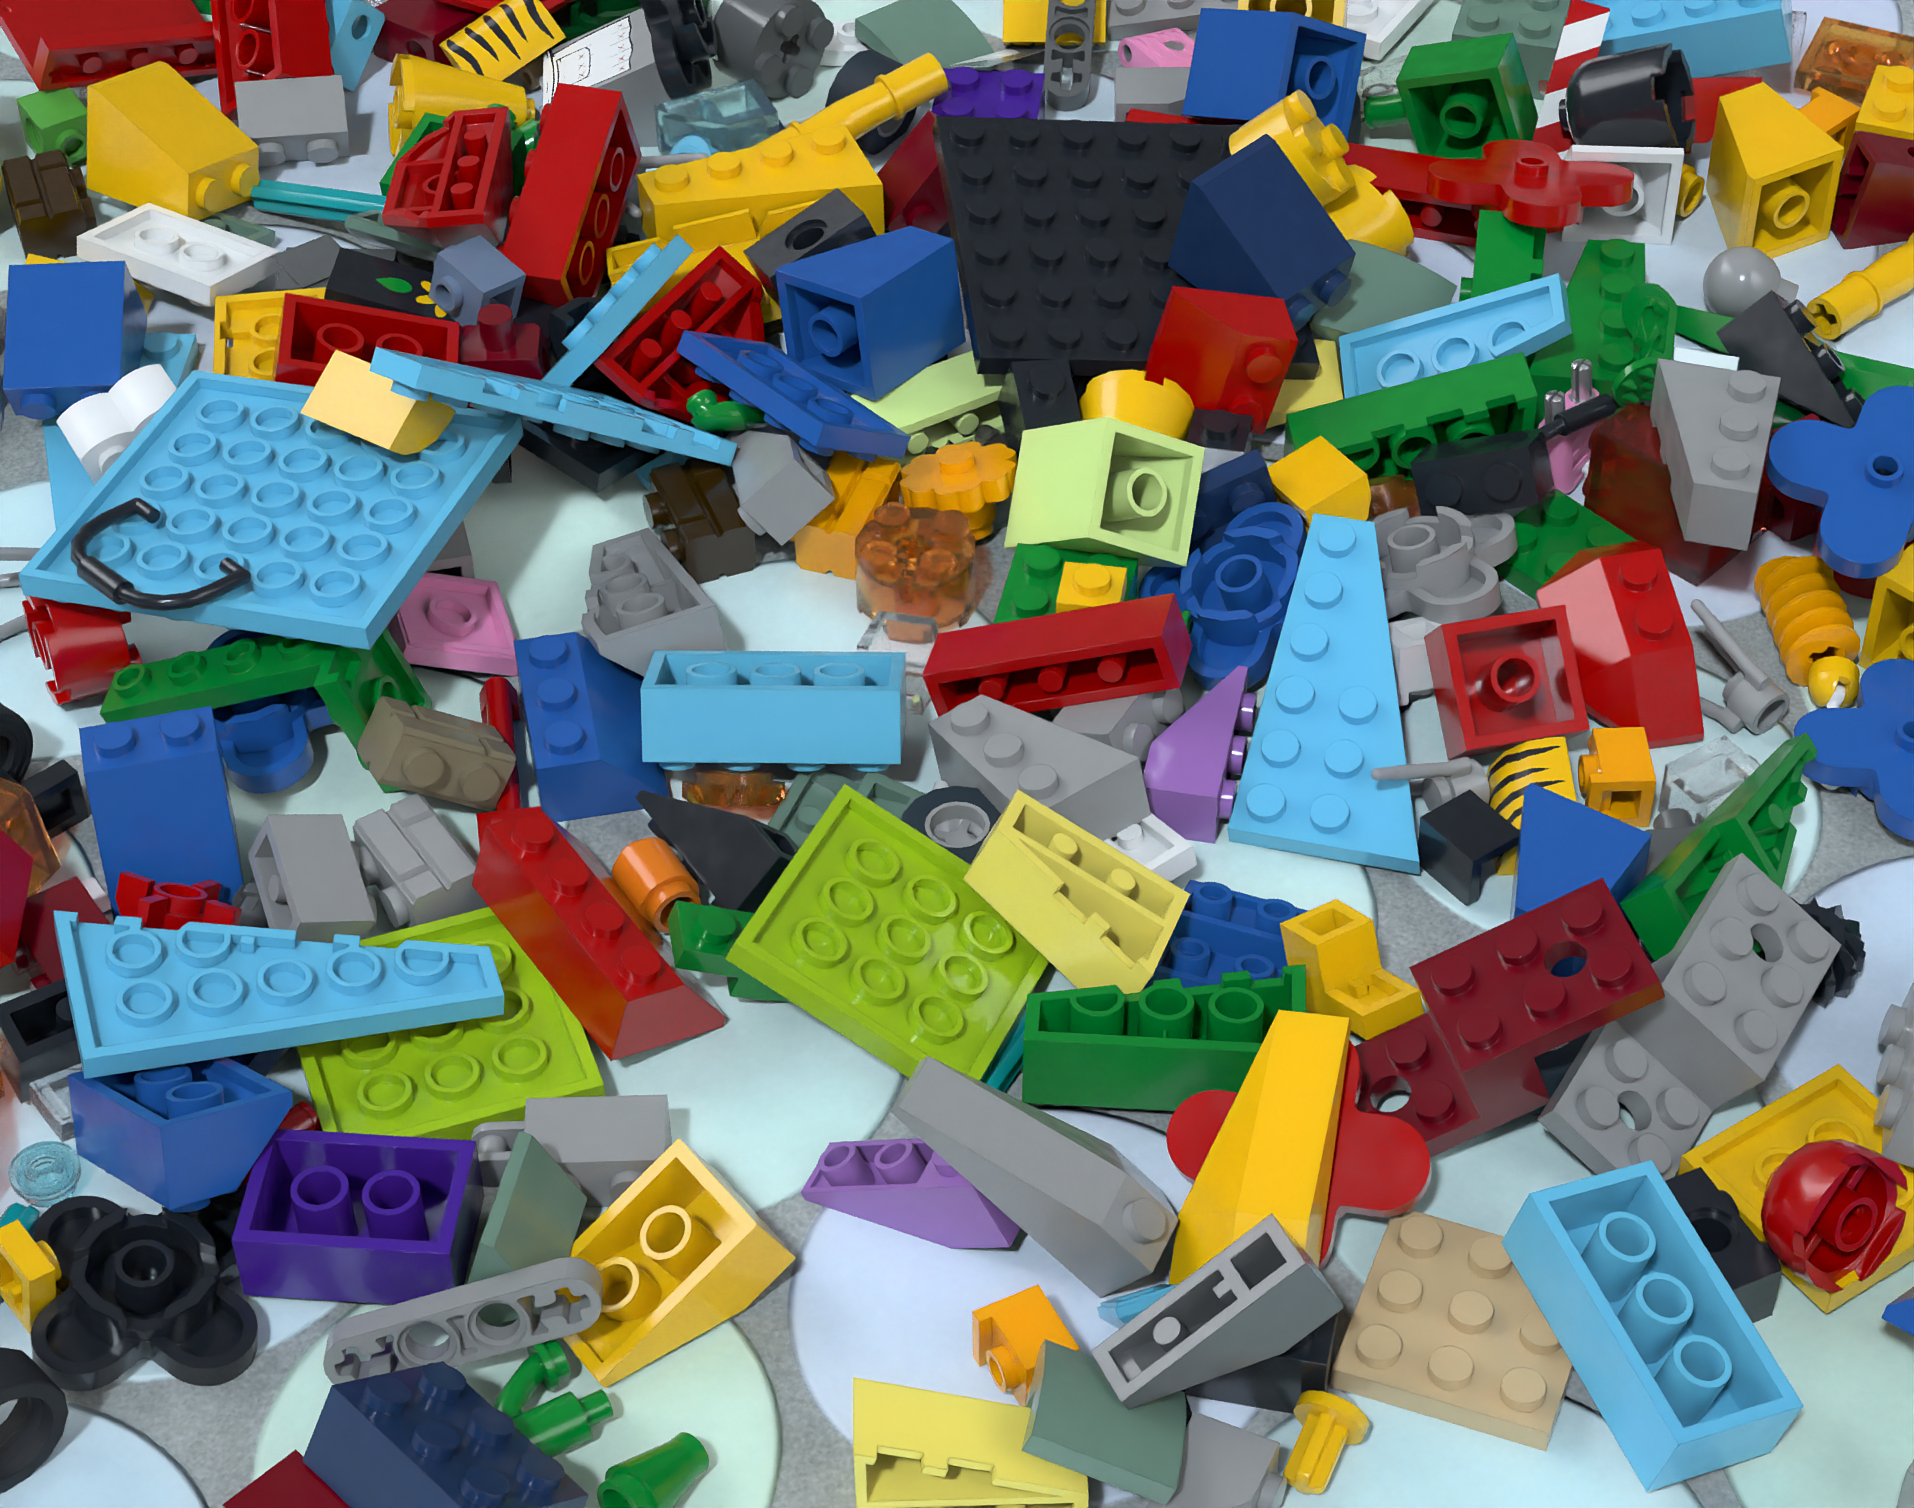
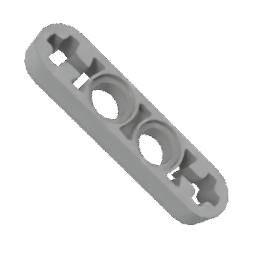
(458, 1315)

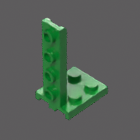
(267, 666)

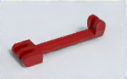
(500, 709)

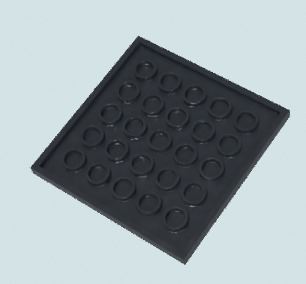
(1073, 235)

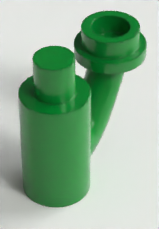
(560, 1421)

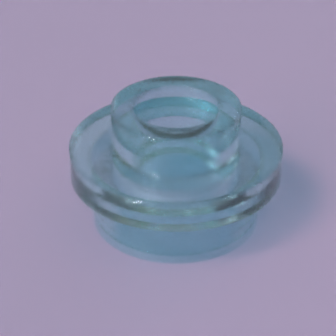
(45, 1173)

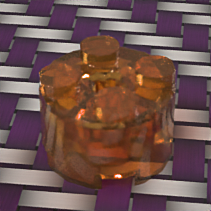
(916, 564)

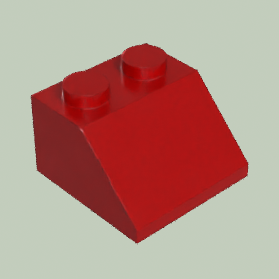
(1224, 350)

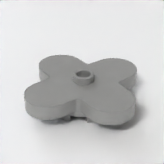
(1443, 562)

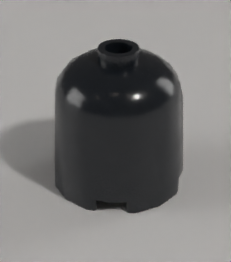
(1630, 100)

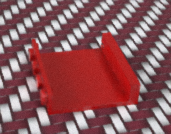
(99, 39)

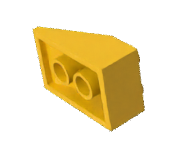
(672, 1264)

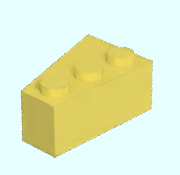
(1076, 897)
(950, 1453)

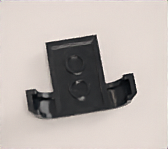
(588, 461)

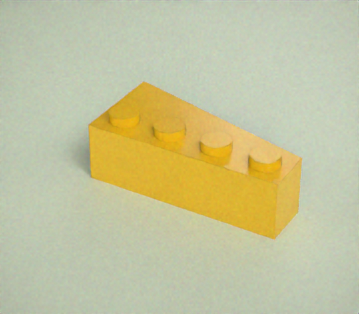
(761, 179)

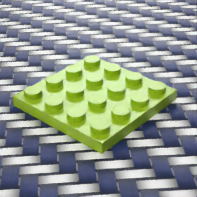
(890, 943)
(460, 1072)

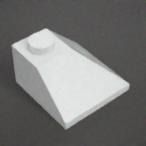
(1654, 199)

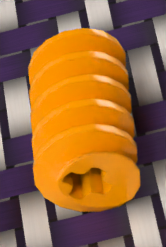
(1805, 613)

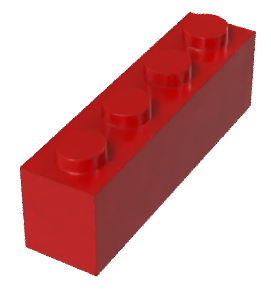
(1063, 657)

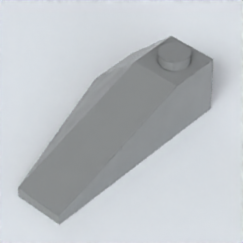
(645, 603)
(1044, 1174)

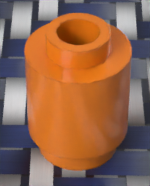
(654, 880)

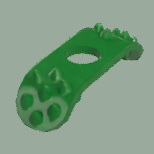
(1651, 320)

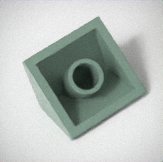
(529, 1220)

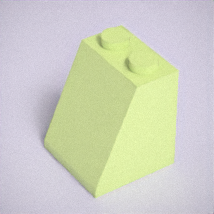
(1106, 491)

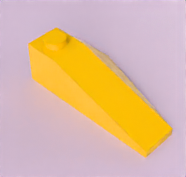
(1272, 1145)

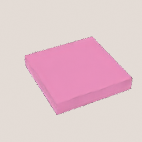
(455, 626)

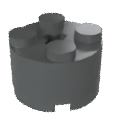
(772, 43)

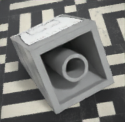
(612, 59)

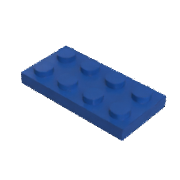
(793, 396)

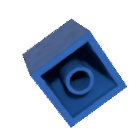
(1259, 57)
(873, 309)
(69, 333)
(162, 801)
(1569, 847)

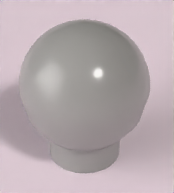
(1742, 278)

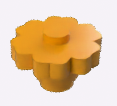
(963, 480)

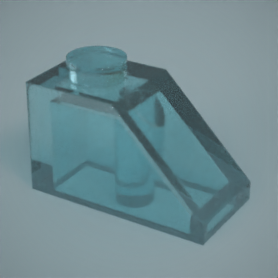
(728, 116)

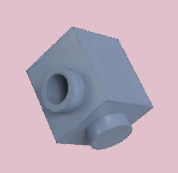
(472, 277)

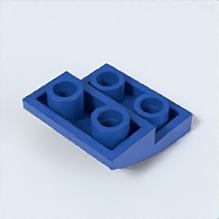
(1225, 934)

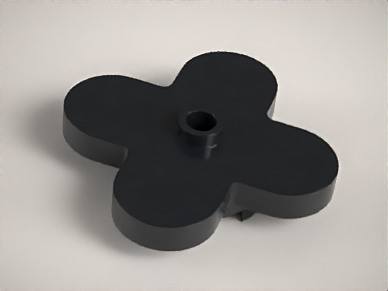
(681, 44)
(142, 1293)

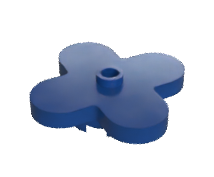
(1856, 480)
(1237, 592)
(268, 737)
(1870, 744)

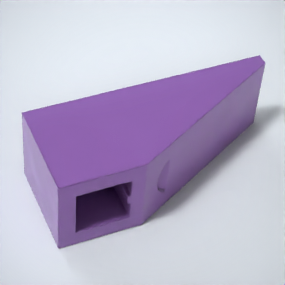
(1195, 757)
(907, 1190)

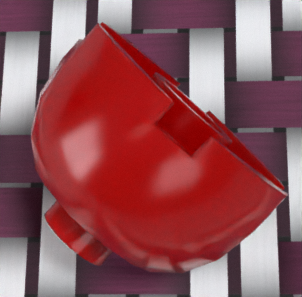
(1833, 1211)

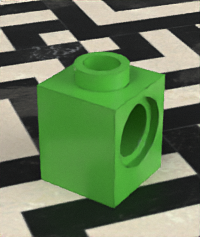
(55, 122)

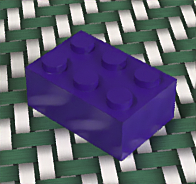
(358, 1217)

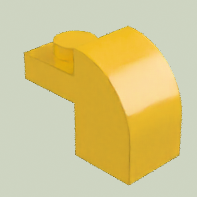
(1347, 971)

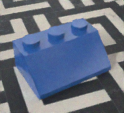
(583, 728)
(177, 1127)

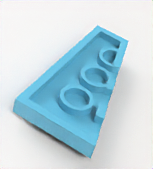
(617, 309)
(1456, 336)

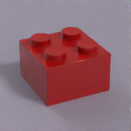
(1506, 681)

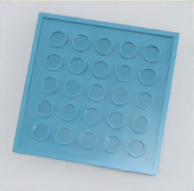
(309, 510)

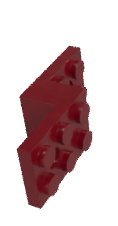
(1501, 1008)

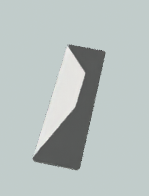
(998, 57)

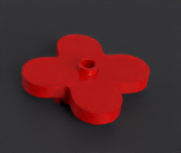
(1530, 184)
(1377, 1159)

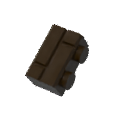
(48, 203)
(700, 519)

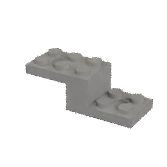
(1708, 1035)

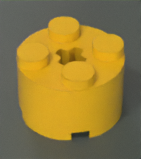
(1306, 142)

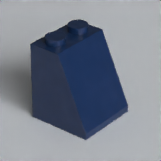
(1262, 233)

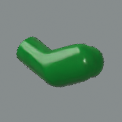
(723, 416)

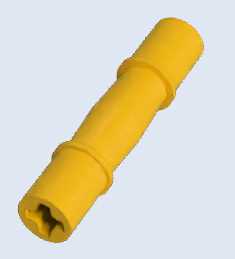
(885, 99)
(1864, 292)

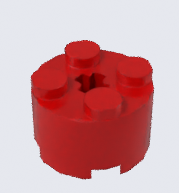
(79, 645)

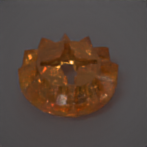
(1390, 493)
(733, 788)

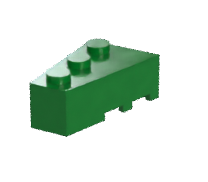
(1504, 257)

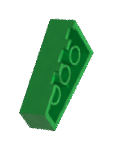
(1598, 330)
(1394, 424)
(1150, 1044)

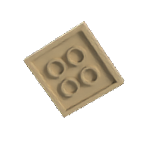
(1454, 1334)

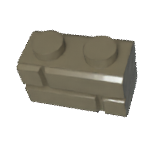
(436, 754)

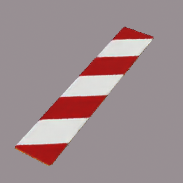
(1578, 43)

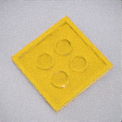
(1750, 1150)

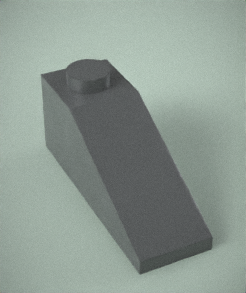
(1221, 1318)

